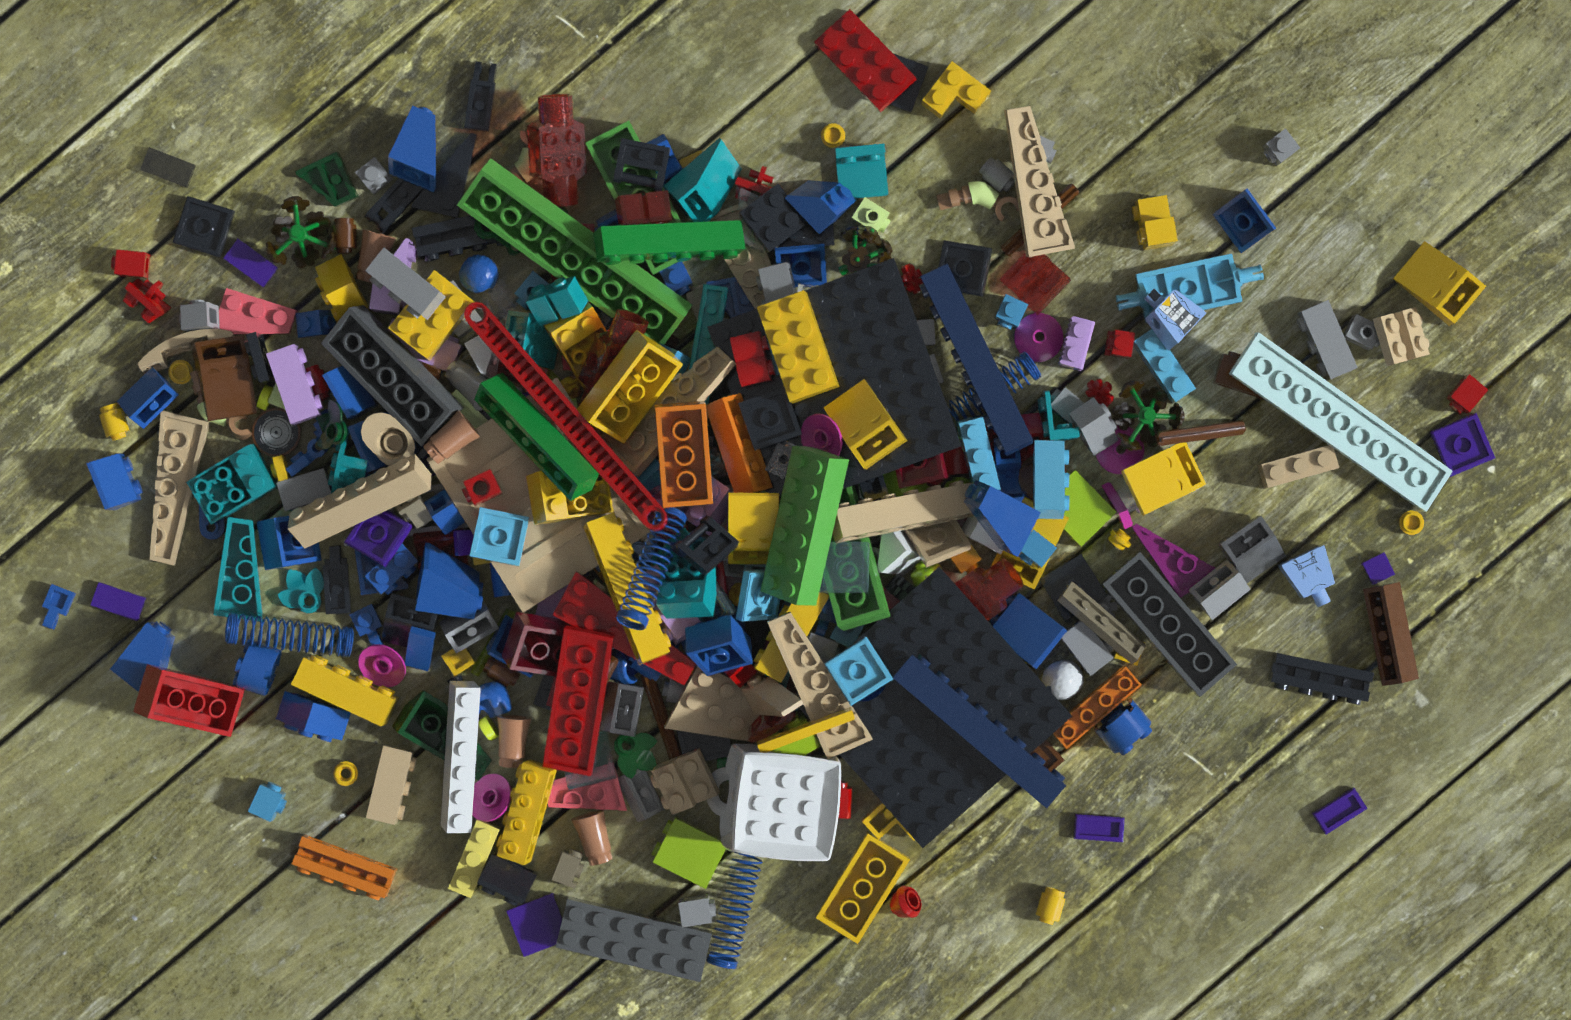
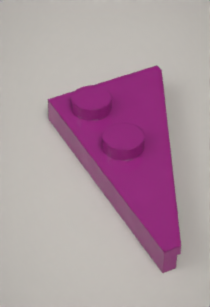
(1178, 566)

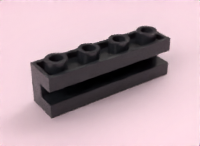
(449, 237)
(1320, 677)

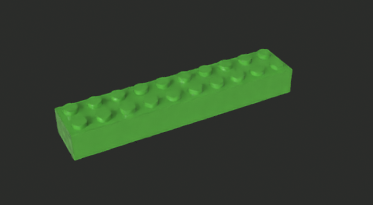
(569, 250)

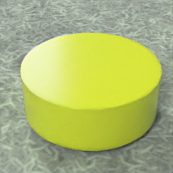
(264, 397)
(488, 728)

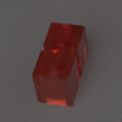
(645, 209)

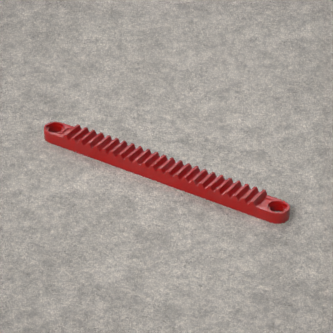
(565, 416)

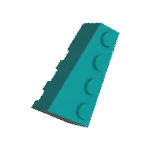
(239, 573)

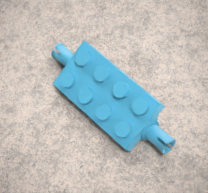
(1204, 282)

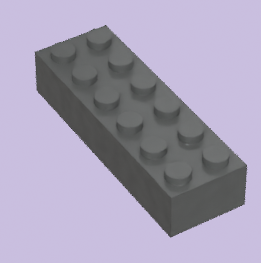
(391, 373)
(1168, 624)
(634, 939)

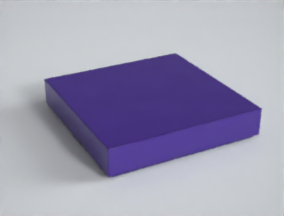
(1462, 444)
(379, 536)
(536, 924)

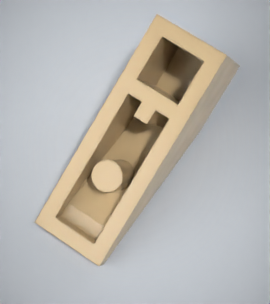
(769, 697)

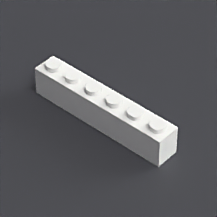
(460, 756)

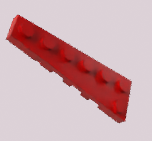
(592, 609)

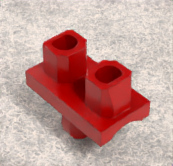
(749, 184)
(150, 296)

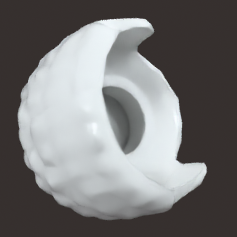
(1064, 678)

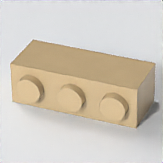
(1298, 466)
(391, 785)

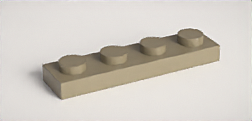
(1102, 622)

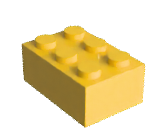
(430, 334)

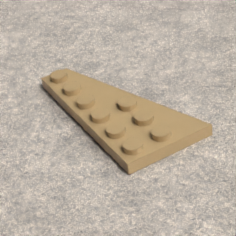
(691, 386)
(712, 707)

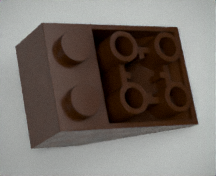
(224, 377)

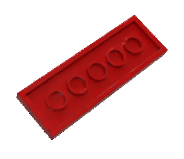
(578, 700)

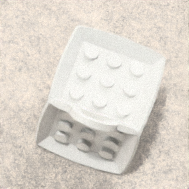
(779, 804)

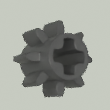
(716, 463)

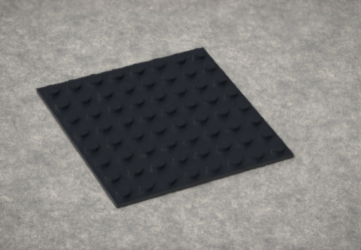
(871, 338)
(915, 758)

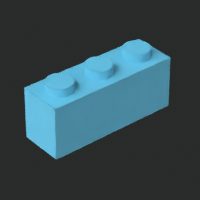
(1163, 366)
(977, 451)
(1050, 479)

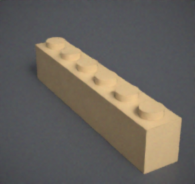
(359, 501)
(901, 513)

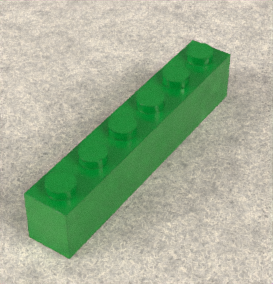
(669, 241)
(536, 436)

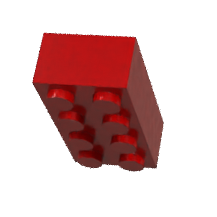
(188, 700)

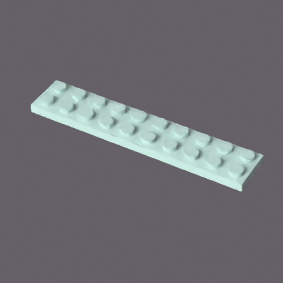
(1340, 422)

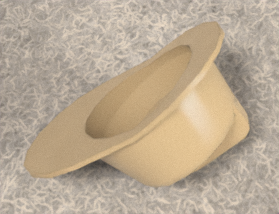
(387, 438)

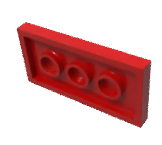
(865, 60)

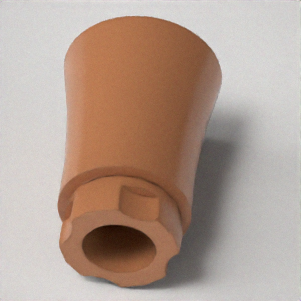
(371, 246)
(451, 438)
(512, 739)
(593, 836)

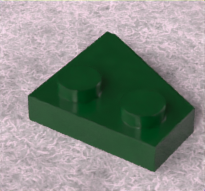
(330, 179)

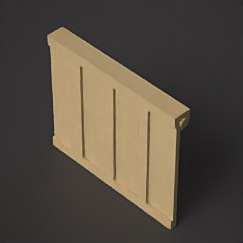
(550, 550)

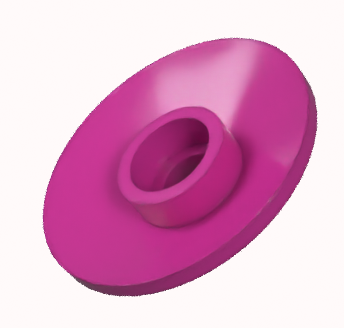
(1039, 350)
(821, 433)
(1115, 462)
(382, 665)
(486, 790)

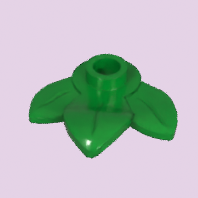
(637, 756)

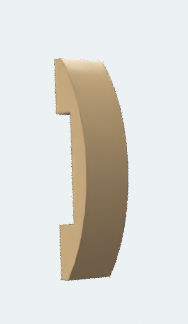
(177, 345)

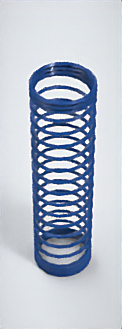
(1026, 361)
(633, 613)
(343, 647)
(726, 960)

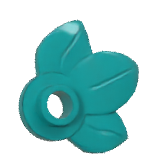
(300, 588)

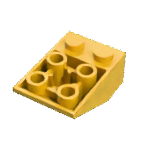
(1439, 283)
(575, 336)
(865, 424)
(1163, 478)
(552, 506)
(752, 524)
(1048, 528)

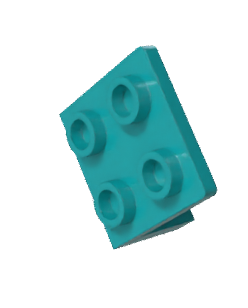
(862, 170)
(532, 338)
(1063, 431)
(346, 468)

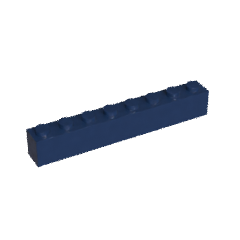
(976, 360)
(980, 731)

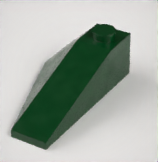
(425, 724)

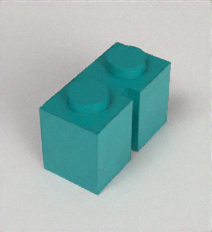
(560, 296)

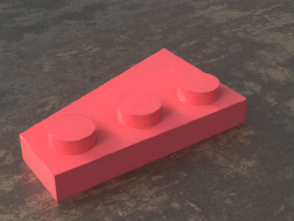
(251, 314)
(598, 796)

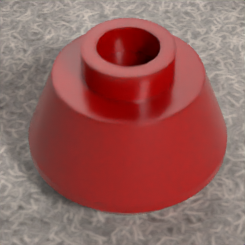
(905, 902)

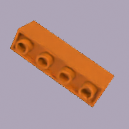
(742, 463)
(1097, 706)
(344, 866)

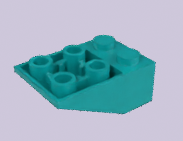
(705, 183)
(232, 483)
(684, 589)

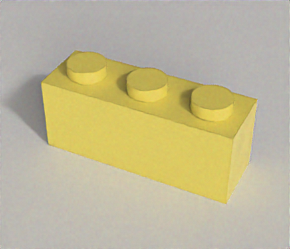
(474, 858)

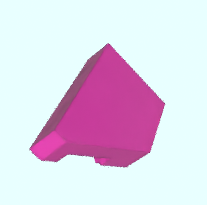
(1116, 503)

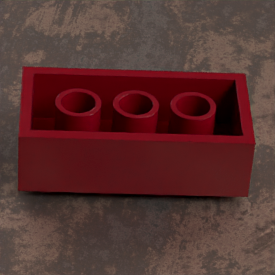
(534, 644)

